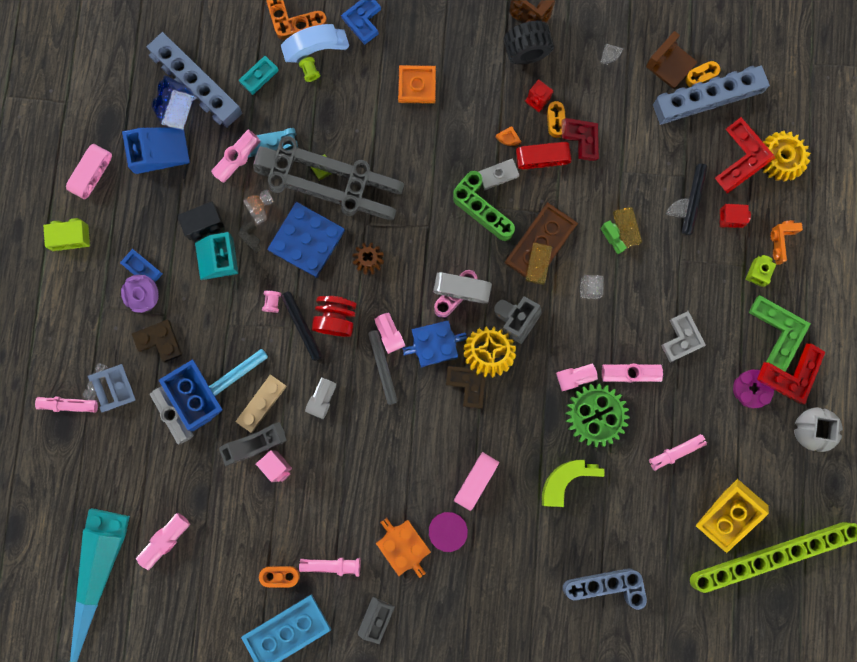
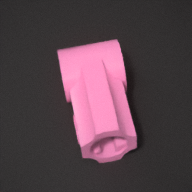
(390, 336)
(572, 377)

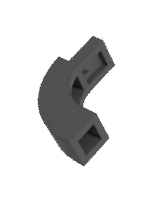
(253, 445)

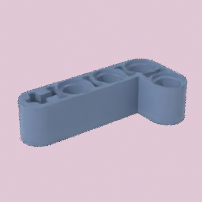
(602, 587)

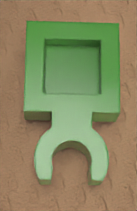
(612, 235)

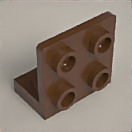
(526, 12)
(671, 62)

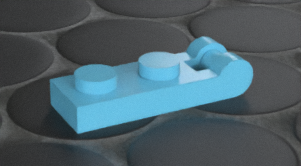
(272, 140)

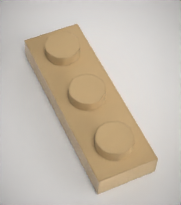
(261, 403)

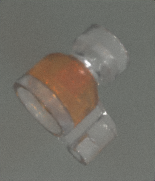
(256, 204)

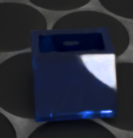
(172, 103)

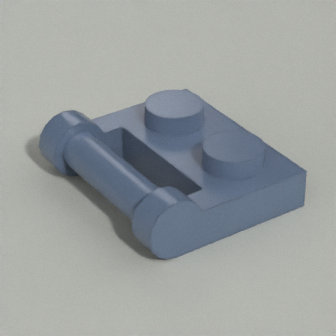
(118, 385)

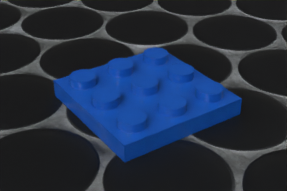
(306, 239)

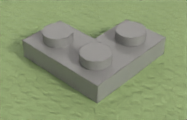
(687, 340)

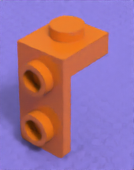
(777, 236)

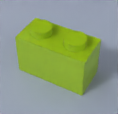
(66, 235)

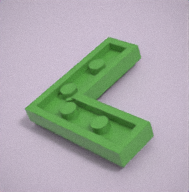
(792, 329)

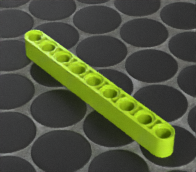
(765, 556)

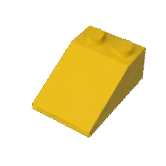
(733, 516)

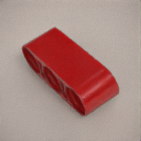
(543, 155)

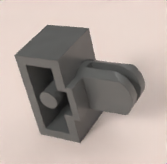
(518, 318)

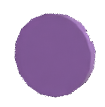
(139, 293)

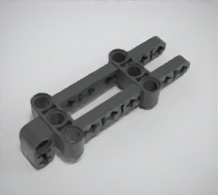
(268, 159)

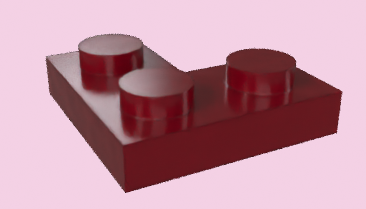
(586, 134)

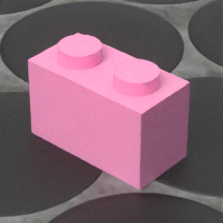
(274, 466)

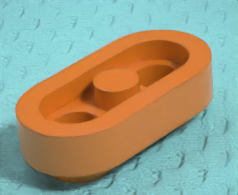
(279, 576)

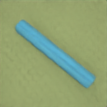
(238, 371)

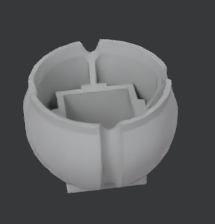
(807, 429)

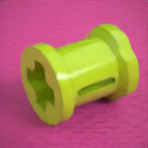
(309, 69)

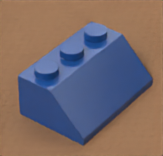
(191, 396)

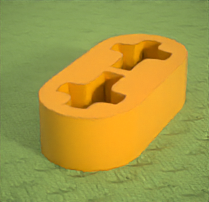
(701, 70)
(552, 119)

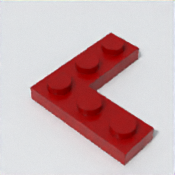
(756, 156)
(799, 385)

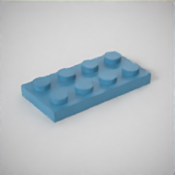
(287, 632)

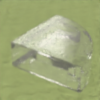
(610, 53)
(678, 208)

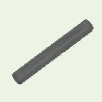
(383, 367)

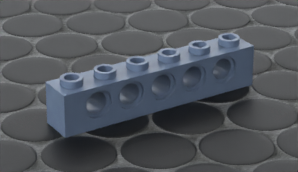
(162, 47)
(753, 76)

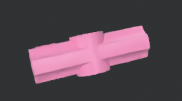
(227, 164)
(644, 373)
(163, 541)

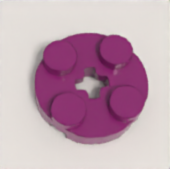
(746, 396)

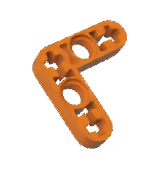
(290, 23)

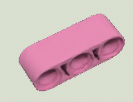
(89, 171)
(451, 302)
(476, 481)

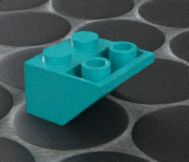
(216, 256)

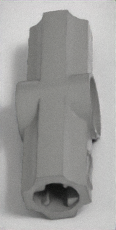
(176, 425)

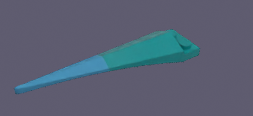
(99, 550)

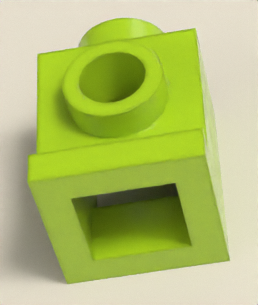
(757, 275)

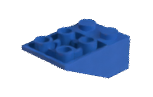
(155, 148)

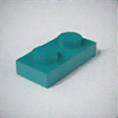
(258, 75)

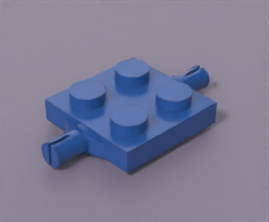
(434, 343)

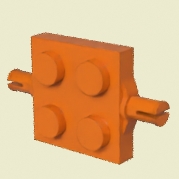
(403, 547)

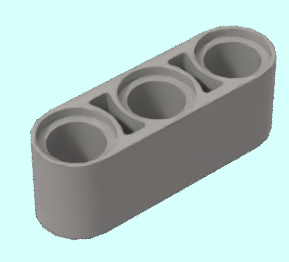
(462, 287)

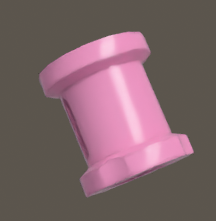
(271, 301)

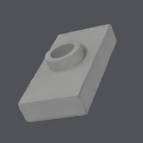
(499, 174)

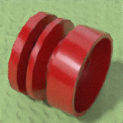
(334, 311)

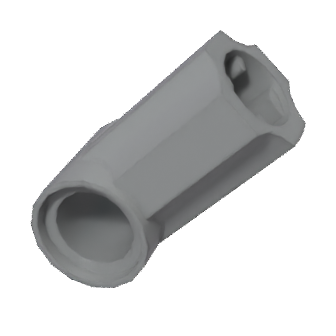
(319, 402)

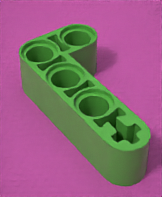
(486, 209)

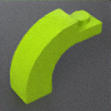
(558, 480)

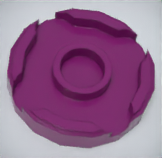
(448, 531)

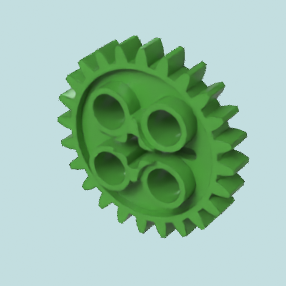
(604, 431)

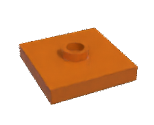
(417, 84)

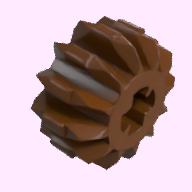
(368, 265)

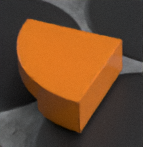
(508, 137)

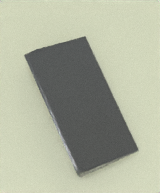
(375, 620)

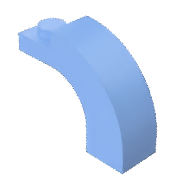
(312, 40)

